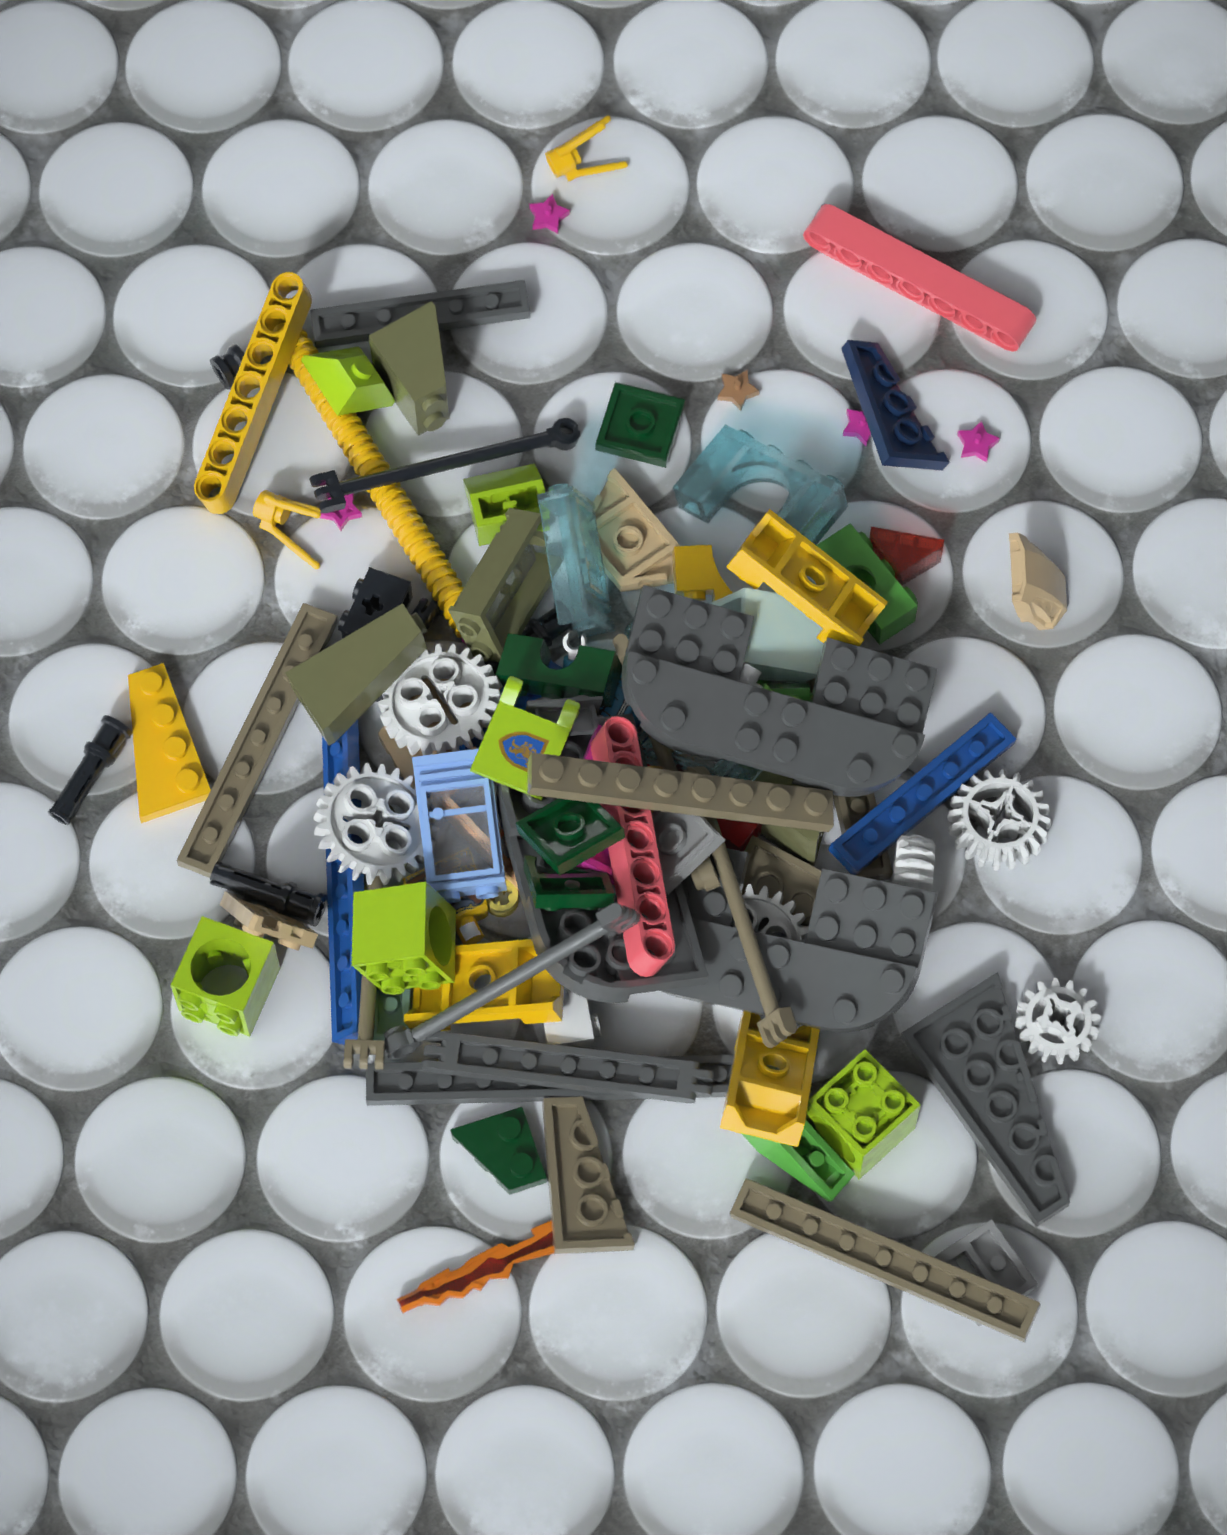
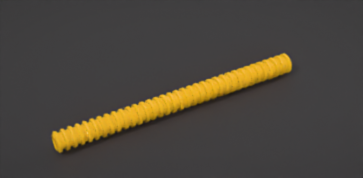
(389, 499)

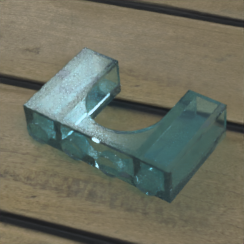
(739, 460)

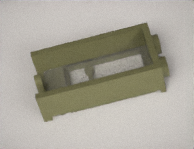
(503, 586)

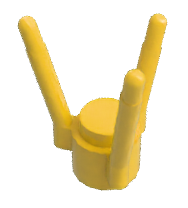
(565, 157)
(277, 509)

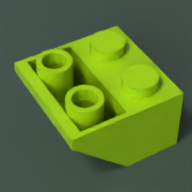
(496, 492)

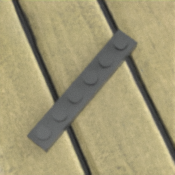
(453, 307)

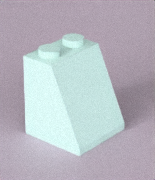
(780, 638)

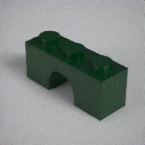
(590, 674)

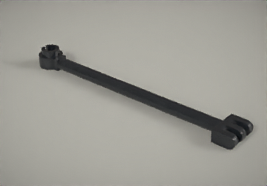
(337, 490)

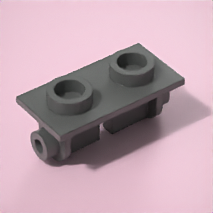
(588, 713)

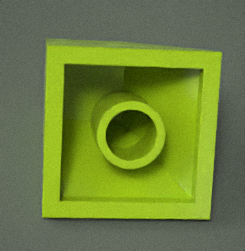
(348, 380)

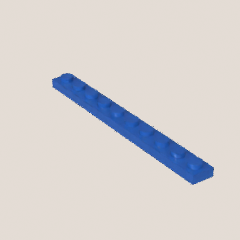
(344, 978)

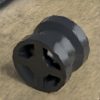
(227, 365)

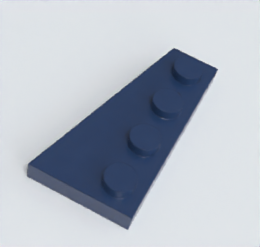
(889, 411)

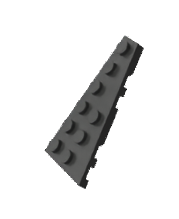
(984, 1078)

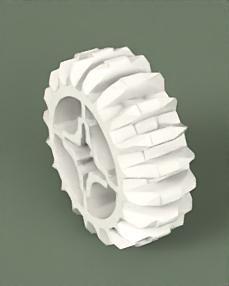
(985, 813)
(914, 862)

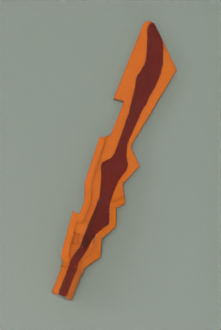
(478, 1270)

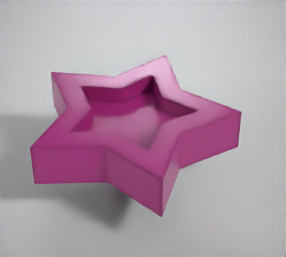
(548, 214)
(857, 426)
(977, 442)
(342, 516)

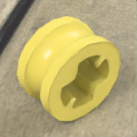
(507, 909)

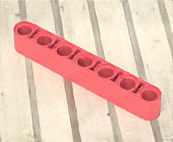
(919, 277)
(637, 862)

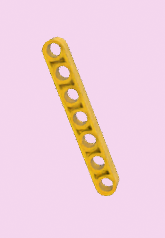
(257, 408)

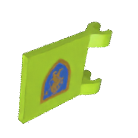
(515, 735)

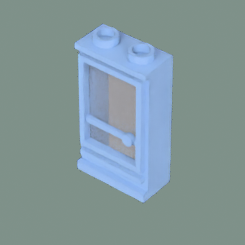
(458, 827)

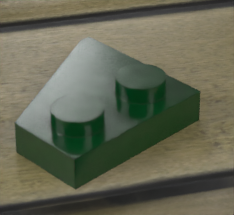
(572, 889)
(504, 1149)

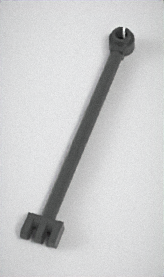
(614, 918)

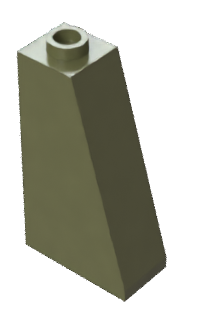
(357, 670)

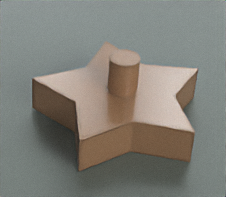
(737, 389)

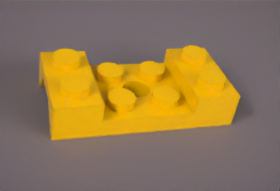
(785, 558)
(531, 1001)
(768, 1100)

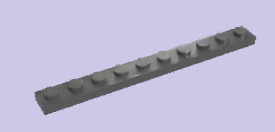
(410, 1085)

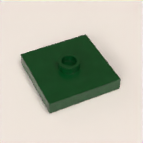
(640, 424)
(569, 832)

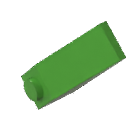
(810, 1163)

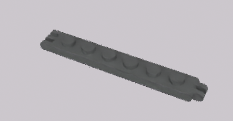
(567, 1067)

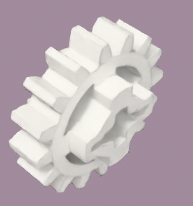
(1051, 1006)

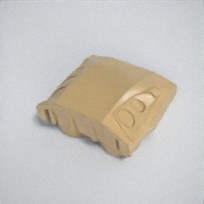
(1036, 584)

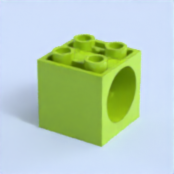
(404, 937)
(221, 945)
(863, 1113)

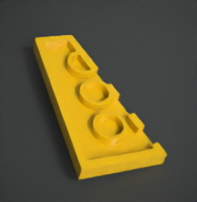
(164, 753)

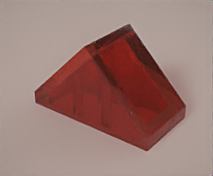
(906, 552)

